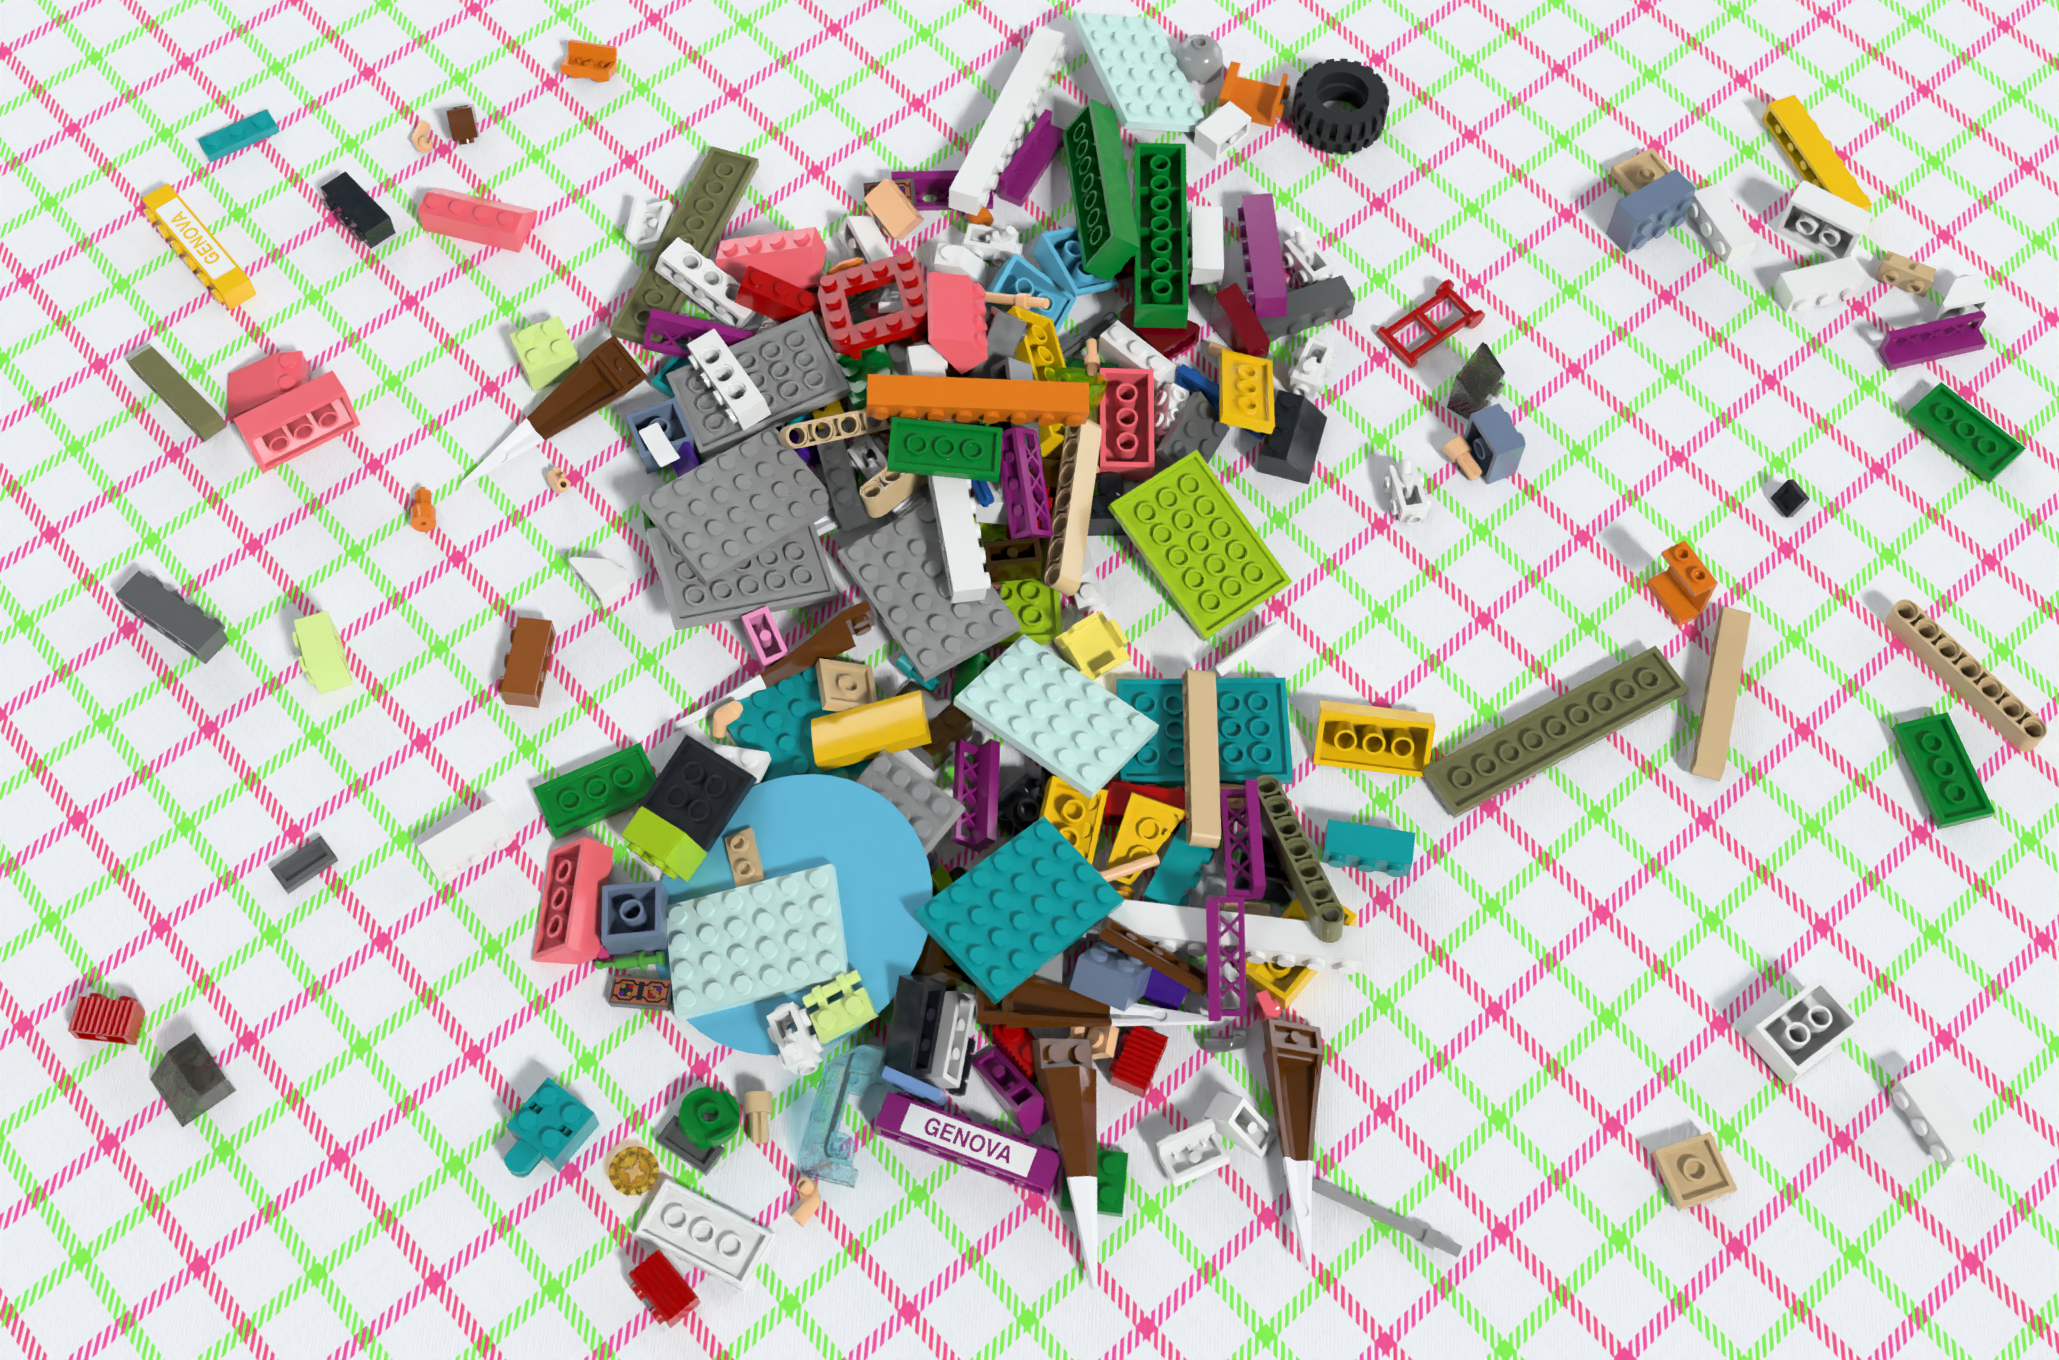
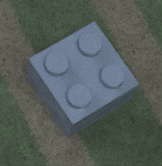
(672, 423)
(1494, 443)
(634, 917)
(1110, 976)

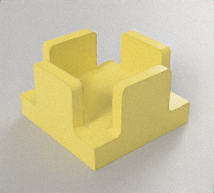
(1093, 645)

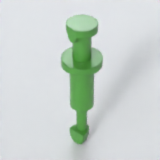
(640, 960)

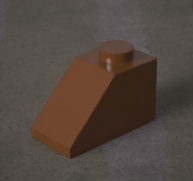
(463, 123)

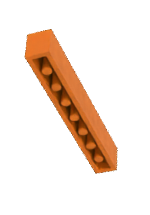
(977, 399)

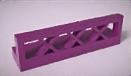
(1030, 160)
(932, 183)
(679, 327)
(1933, 341)
(1019, 484)
(982, 797)
(1253, 839)
(1214, 956)

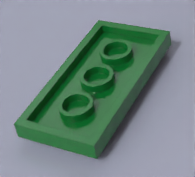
(873, 361)
(1965, 432)
(945, 449)
(1943, 770)
(596, 791)

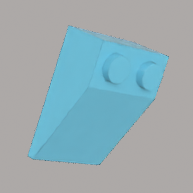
(1061, 260)
(1021, 277)

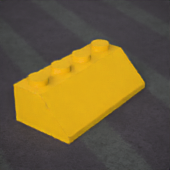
(1373, 738)

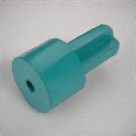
(908, 670)

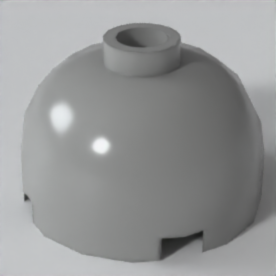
(1199, 58)

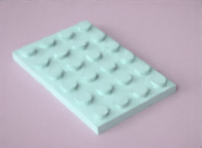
(1139, 72)
(1056, 716)
(756, 942)

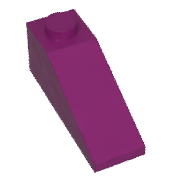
(1012, 1090)

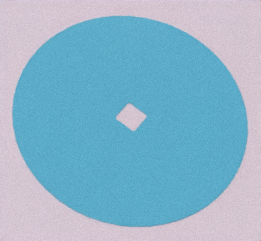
(879, 877)

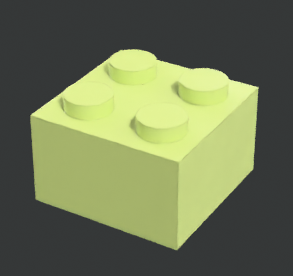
(545, 353)
(321, 652)

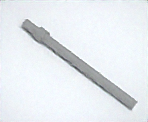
(1429, 1237)

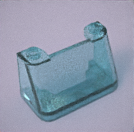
(825, 1150)

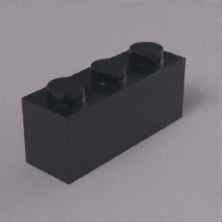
(357, 210)
(915, 1024)

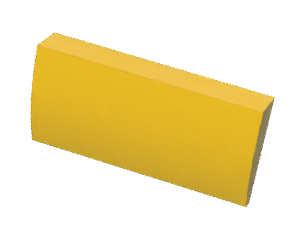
(868, 729)
(1074, 815)
(1287, 982)

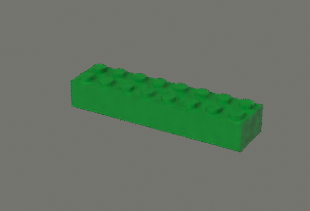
(1100, 191)
(1162, 235)

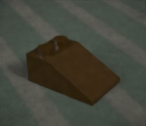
(946, 727)
(940, 966)

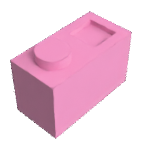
(764, 637)

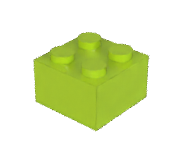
(663, 845)

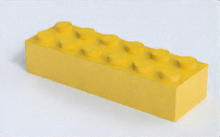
(1044, 353)

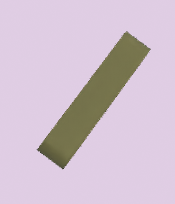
(176, 392)

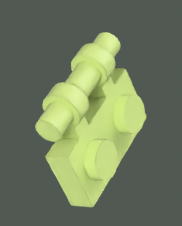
(844, 1014)

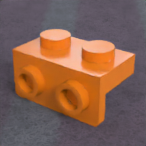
(590, 61)

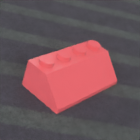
(476, 219)
(788, 255)
(957, 319)
(297, 421)
(573, 903)

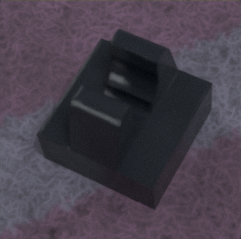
(1790, 498)

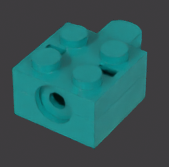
(548, 1129)

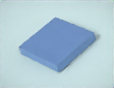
(914, 1086)

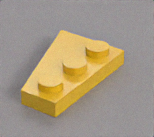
(1142, 831)

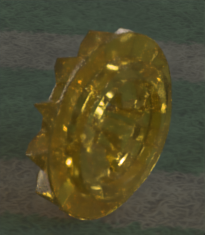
(628, 1159)

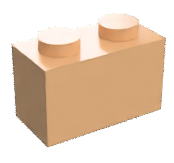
(893, 210)

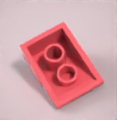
(265, 381)

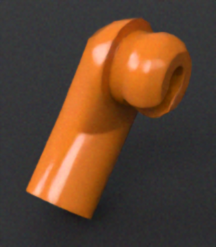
(846, 264)

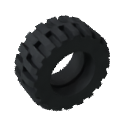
(1346, 83)

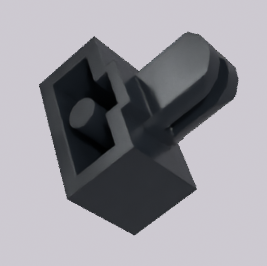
(1102, 521)

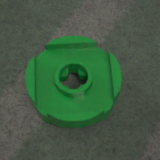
(709, 1133)

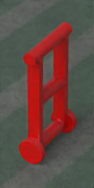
(1443, 292)

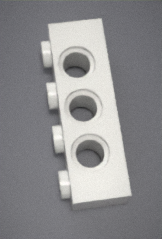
(695, 279)
(728, 379)

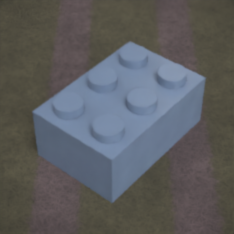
(1650, 211)

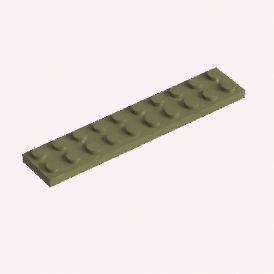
(696, 221)
(1554, 731)

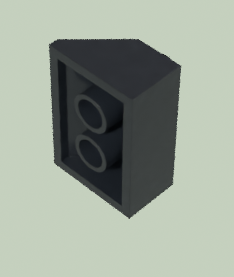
(1294, 440)

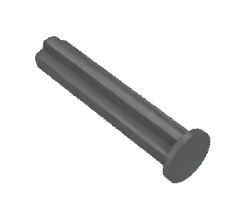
(1093, 331)

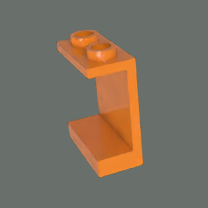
(1255, 98)
(1685, 584)

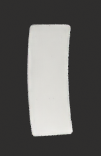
(658, 444)

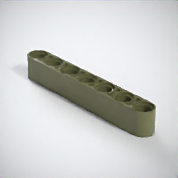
(1299, 861)

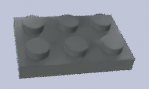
(1194, 428)

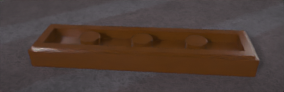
(1154, 956)

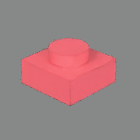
(1266, 1006)

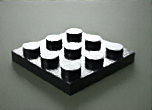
(698, 792)

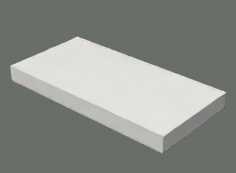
(704, 1235)

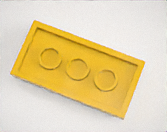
(1246, 391)

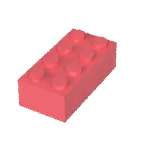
(1127, 423)

